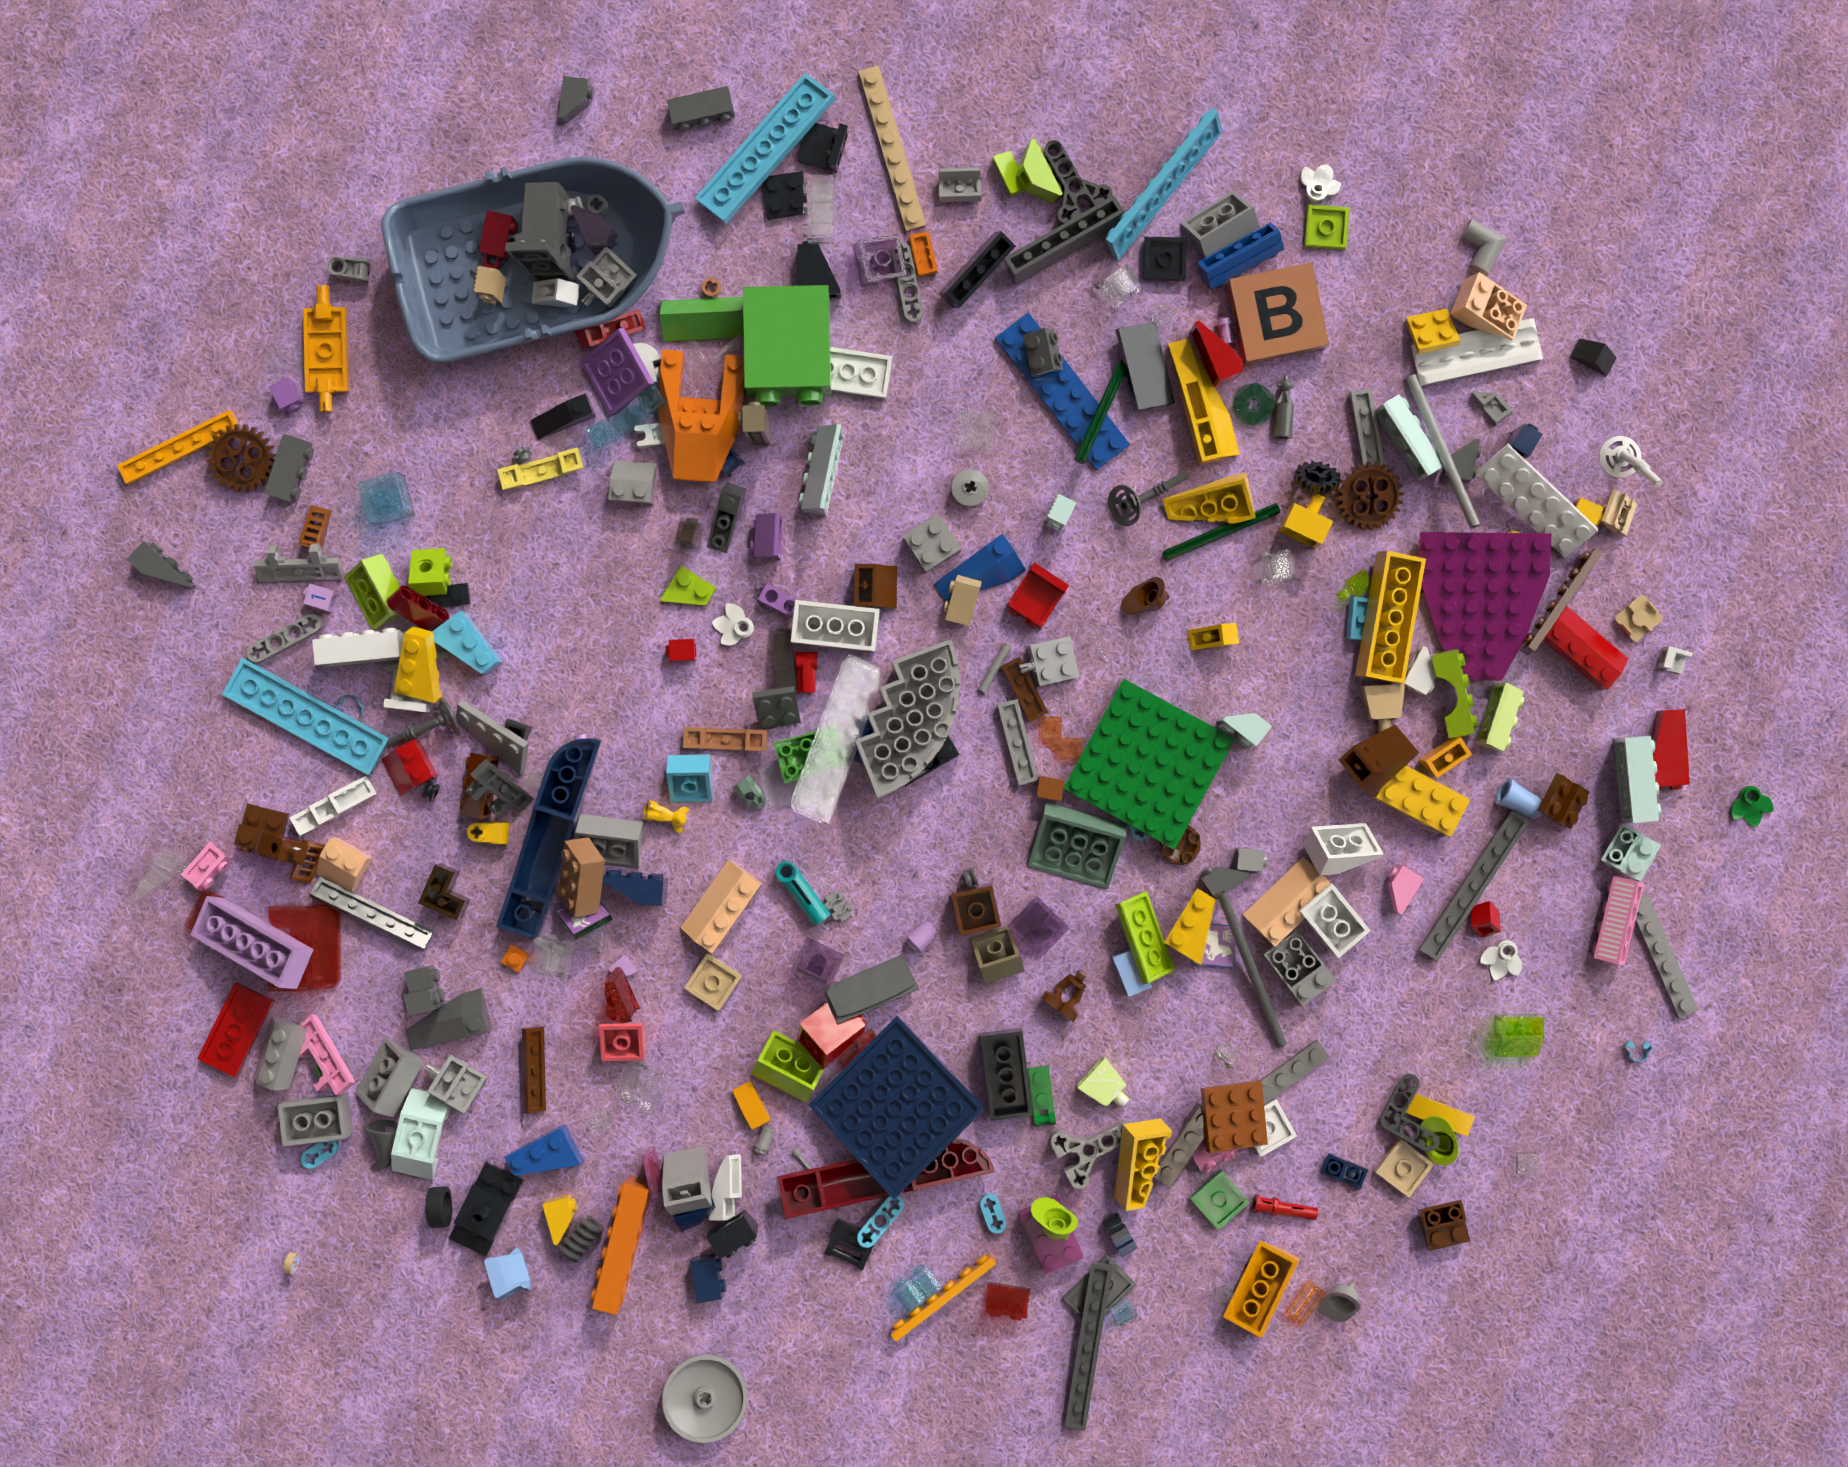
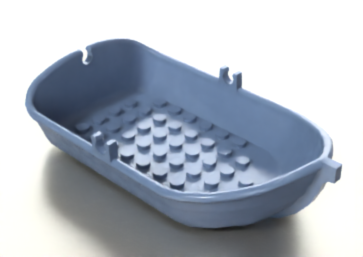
(437, 240)

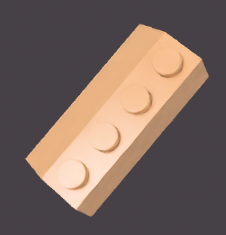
(721, 906)
(1278, 908)

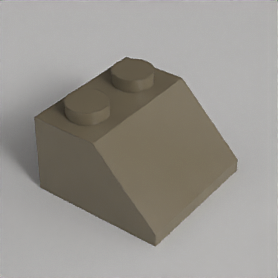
(997, 954)

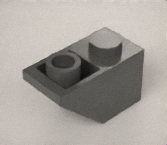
(1465, 461)

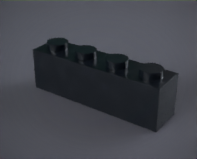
(977, 269)

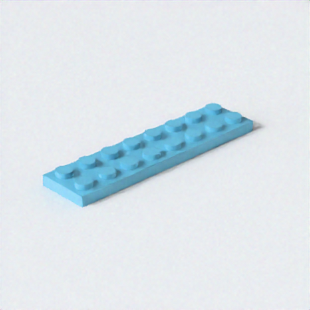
(765, 148)
(1164, 184)
(306, 716)

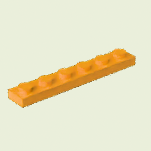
(175, 448)
(950, 1290)

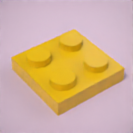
(1432, 331)

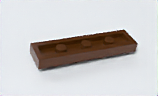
(533, 1069)

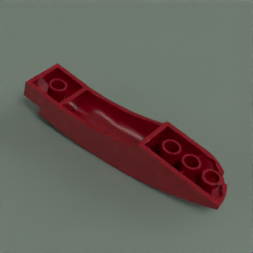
(851, 1183)

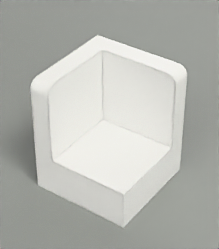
(1673, 659)

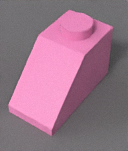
(1402, 887)

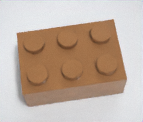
(581, 877)

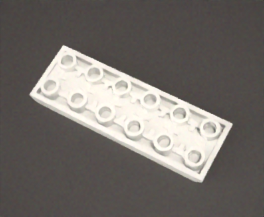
(1478, 354)

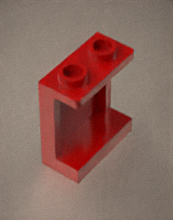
(1037, 596)

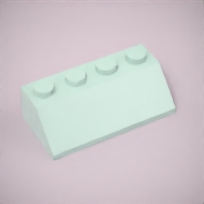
(1408, 437)
(1637, 779)

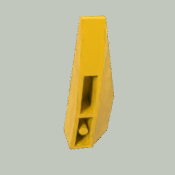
(1204, 409)

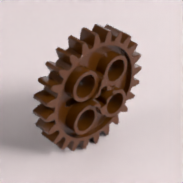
(223, 448)
(1388, 493)

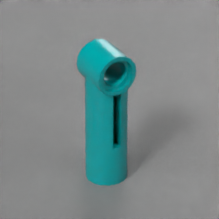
(816, 910)

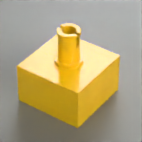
(1306, 523)

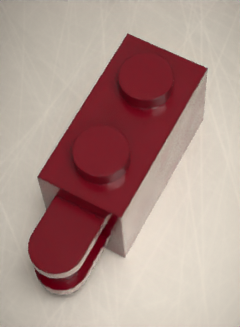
(496, 232)

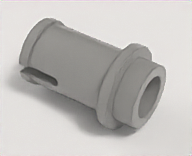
(764, 1140)

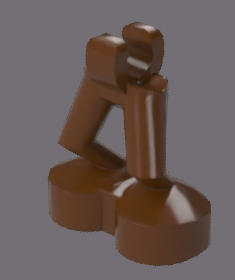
(1055, 999)

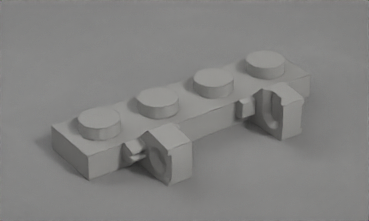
(313, 568)

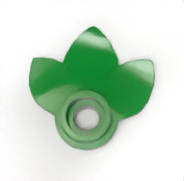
(1751, 809)

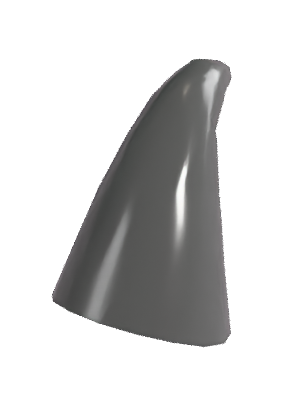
(382, 1141)

